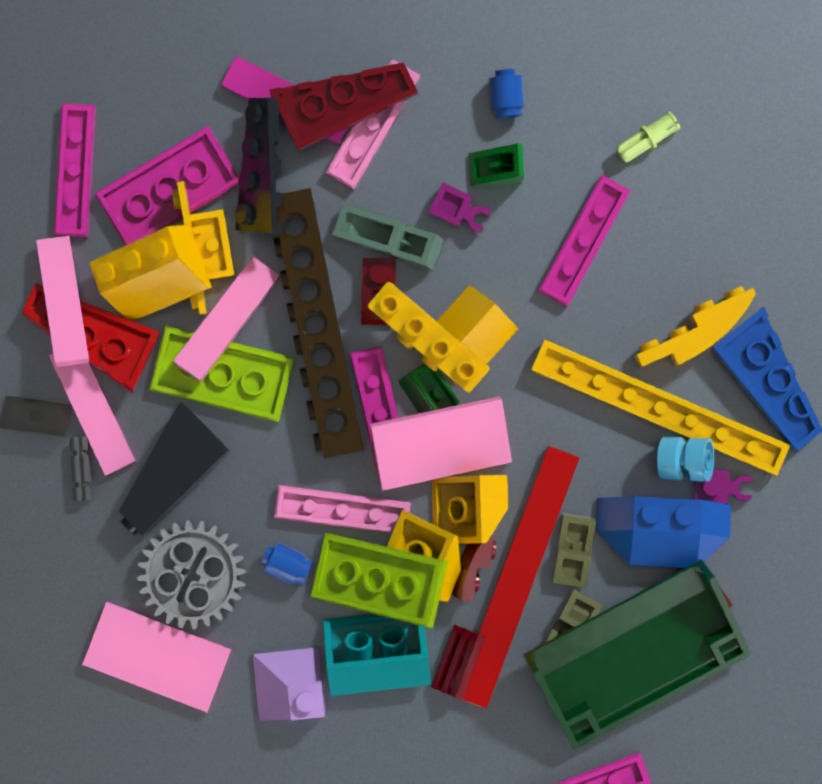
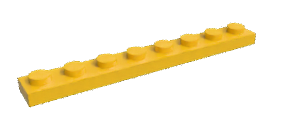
(659, 407)

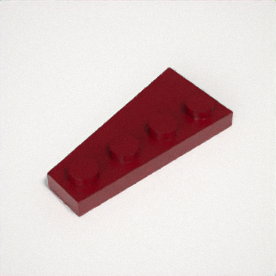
(333, 104)

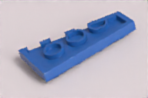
(762, 370)

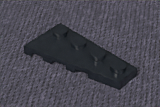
(260, 165)

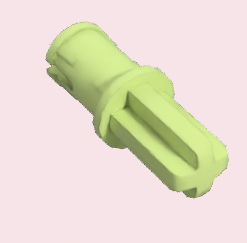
(648, 137)

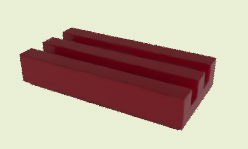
(453, 660)

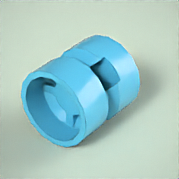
(686, 459)

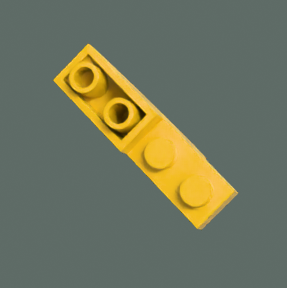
(708, 326)

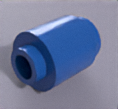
(507, 93)
(286, 564)

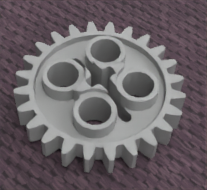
(164, 560)

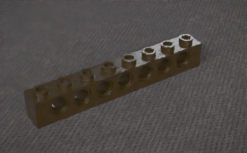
(347, 440)

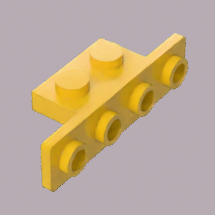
(211, 240)
(430, 338)

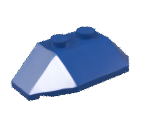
(663, 529)

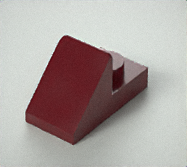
(375, 275)

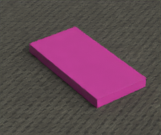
(144, 197)

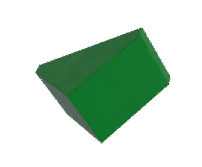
(497, 166)

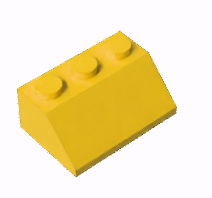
(151, 272)

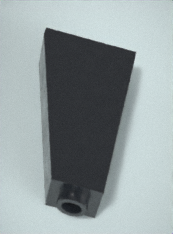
(175, 466)

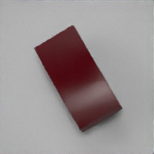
(473, 557)

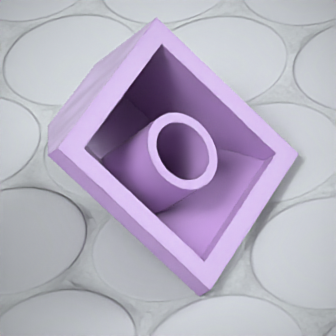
(289, 685)

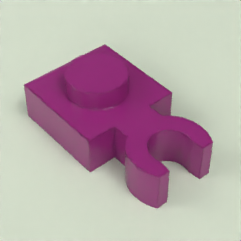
(453, 206)
(720, 487)

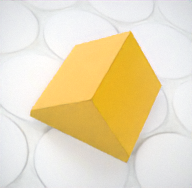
(478, 324)

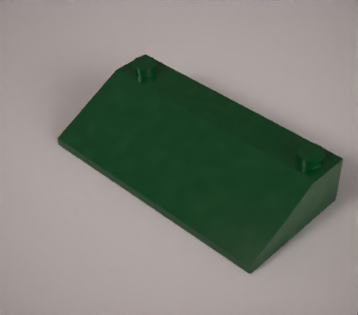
(638, 654)

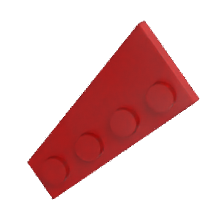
(113, 342)

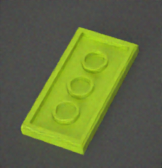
(240, 381)
(379, 580)

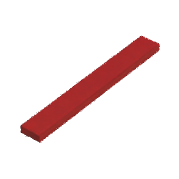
(520, 571)

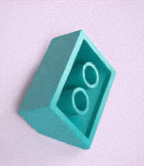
(374, 654)

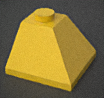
(469, 505)
(429, 540)

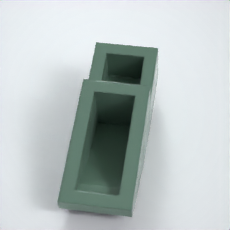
(388, 237)

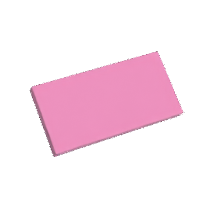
(440, 443)
(157, 656)

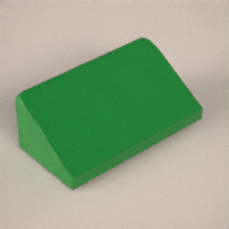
(428, 389)

